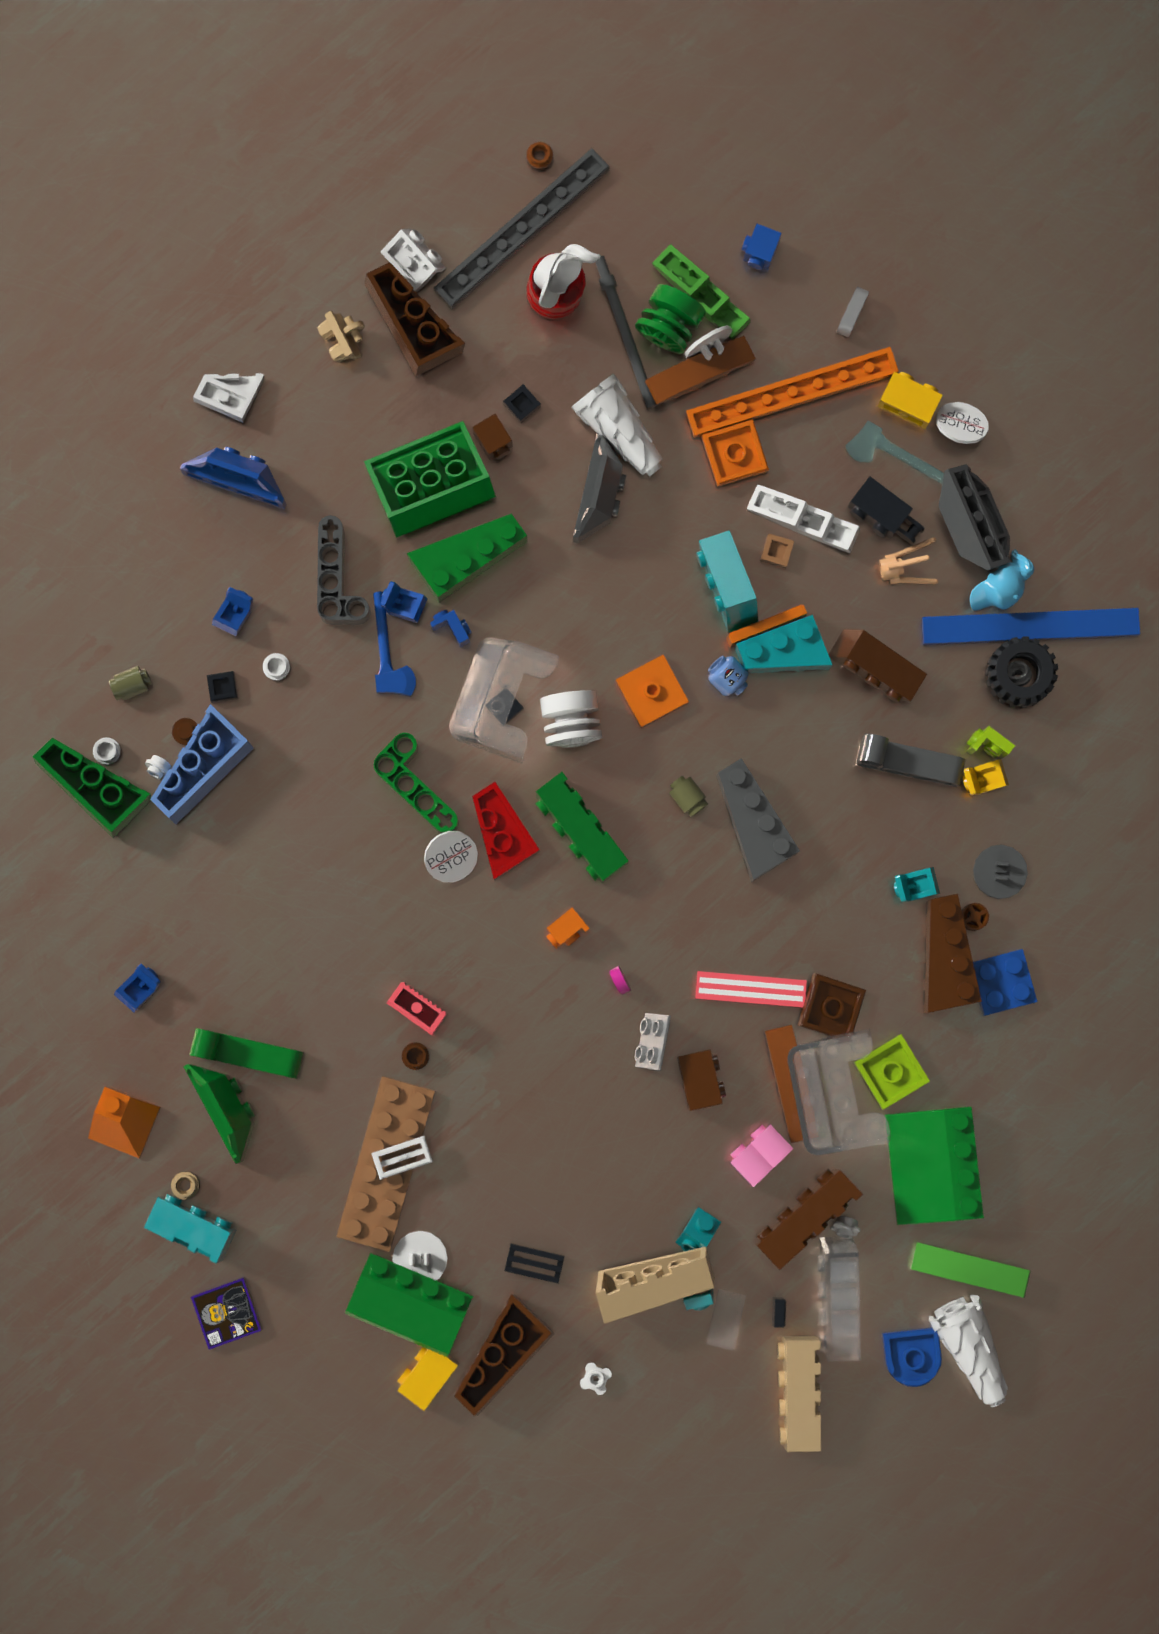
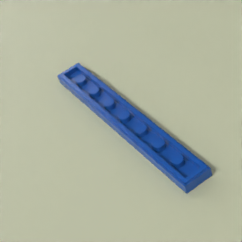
(1036, 625)

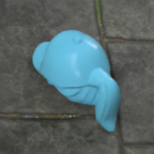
(1004, 585)

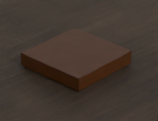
(831, 1006)

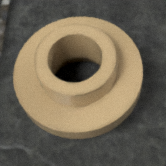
(176, 1185)

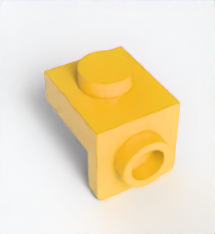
(985, 777)

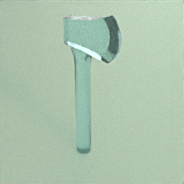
(870, 437)

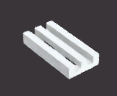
(425, 1149)

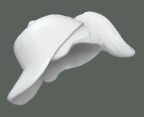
(560, 270)

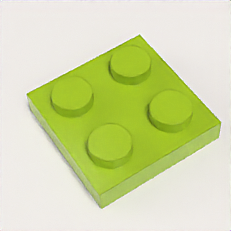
(891, 1072)

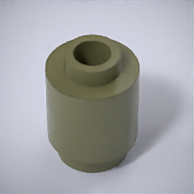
(130, 683)
(688, 795)

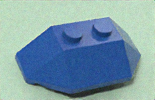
(237, 474)

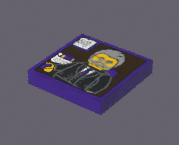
(226, 1313)

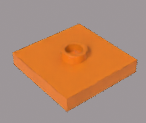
(735, 452)
(652, 691)

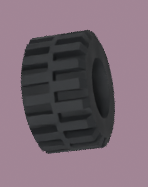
(1037, 656)

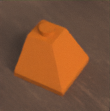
(123, 1121)

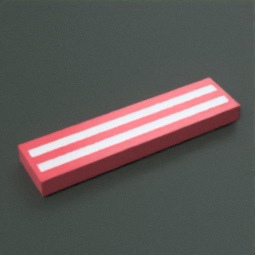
(750, 989)

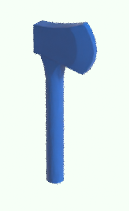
(388, 680)

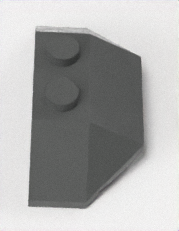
(600, 491)
(973, 519)

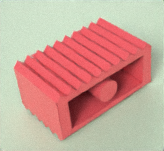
(417, 1008)

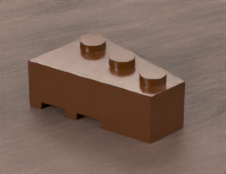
(877, 664)

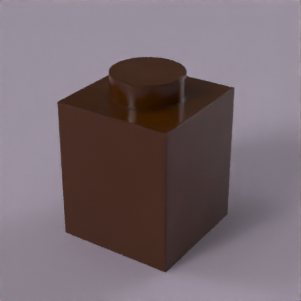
(493, 437)

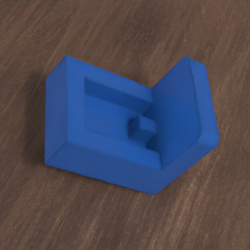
(403, 602)
(233, 611)
(459, 628)
(138, 988)

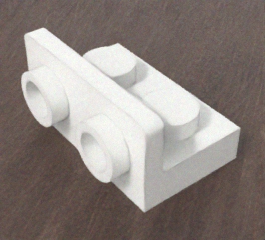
(413, 258)

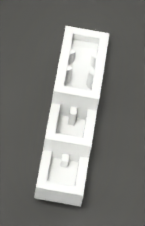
(803, 518)

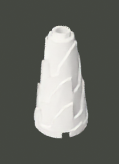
(615, 418)
(969, 1340)

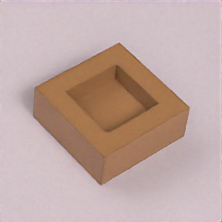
(777, 550)

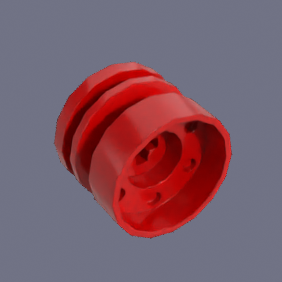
(566, 303)

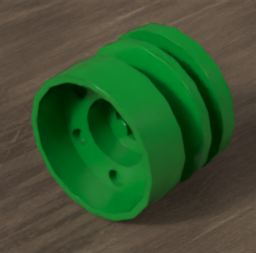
(670, 318)

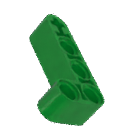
(419, 789)
(246, 1053)

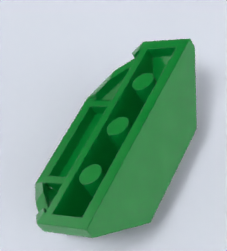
(225, 1108)

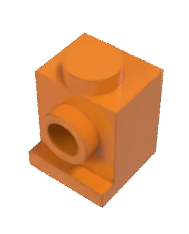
(566, 929)

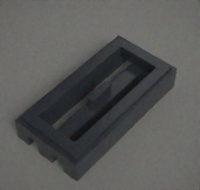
(555, 1279)

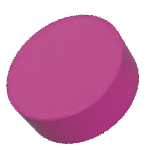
(620, 980)

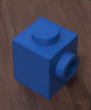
(761, 247)

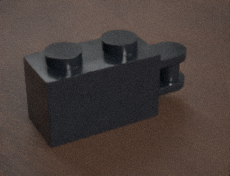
(884, 511)

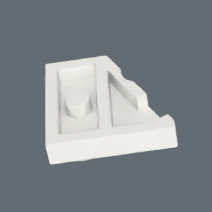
(228, 393)

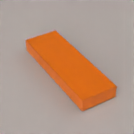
(767, 625)

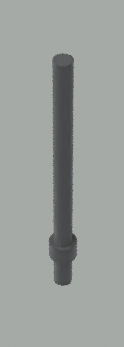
(608, 284)

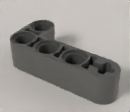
(335, 570)
(910, 761)

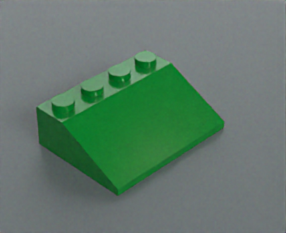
(430, 479)
(934, 1166)

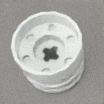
(571, 718)

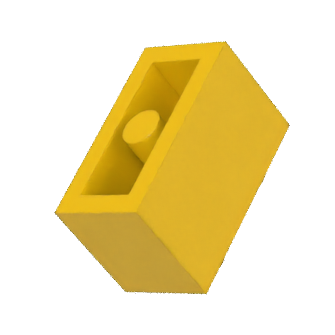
(910, 399)
(426, 1377)

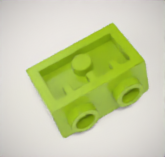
(994, 743)

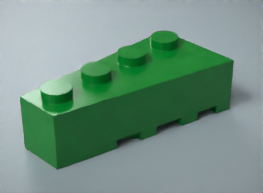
(464, 556)
(96, 790)
(581, 828)

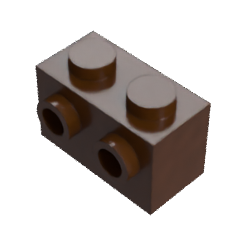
(700, 1079)

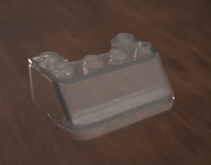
(490, 694)
(827, 1095)

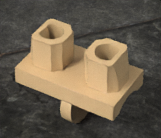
(347, 334)

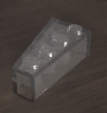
(840, 1299)

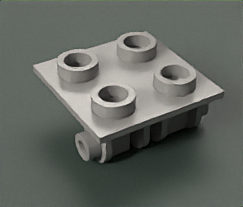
(652, 1043)

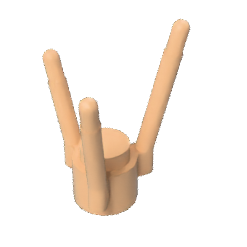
(892, 567)

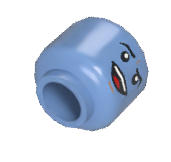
(728, 676)

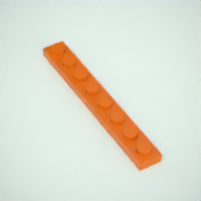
(792, 391)

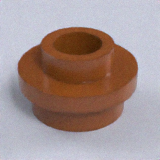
(539, 147)

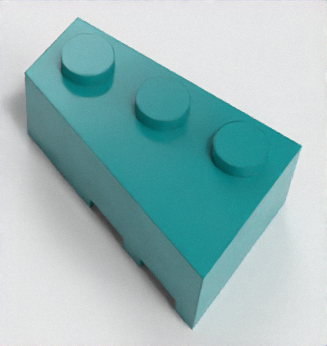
(728, 580)
(786, 648)
(190, 1227)

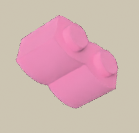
(760, 1155)

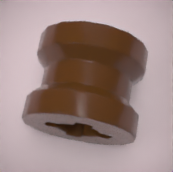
(978, 914)

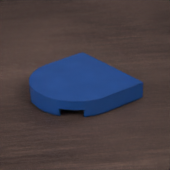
(912, 1355)

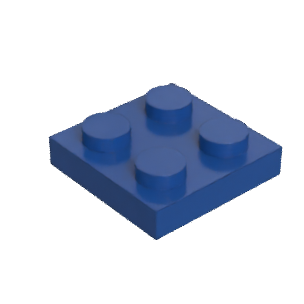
(1004, 982)

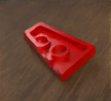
(502, 830)

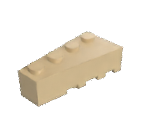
(652, 1283)
(801, 1393)

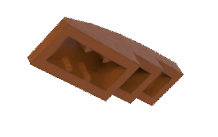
(698, 371)
(780, 1043)

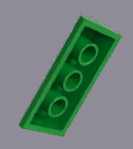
(408, 1305)

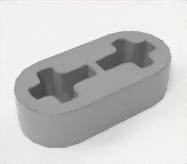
(852, 312)

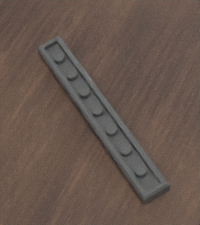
(521, 228)

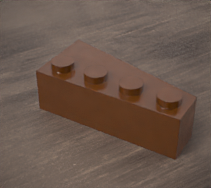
(414, 325)
(948, 959)
(808, 1217)
(509, 1347)

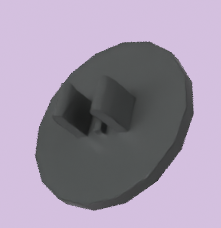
(1000, 871)

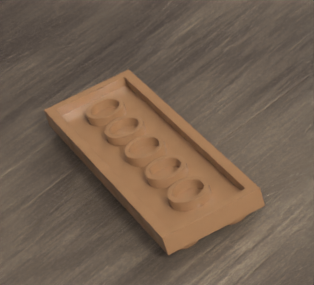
(373, 1203)

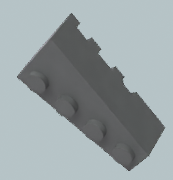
(757, 826)

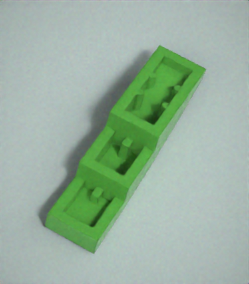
(693, 281)
(971, 1270)

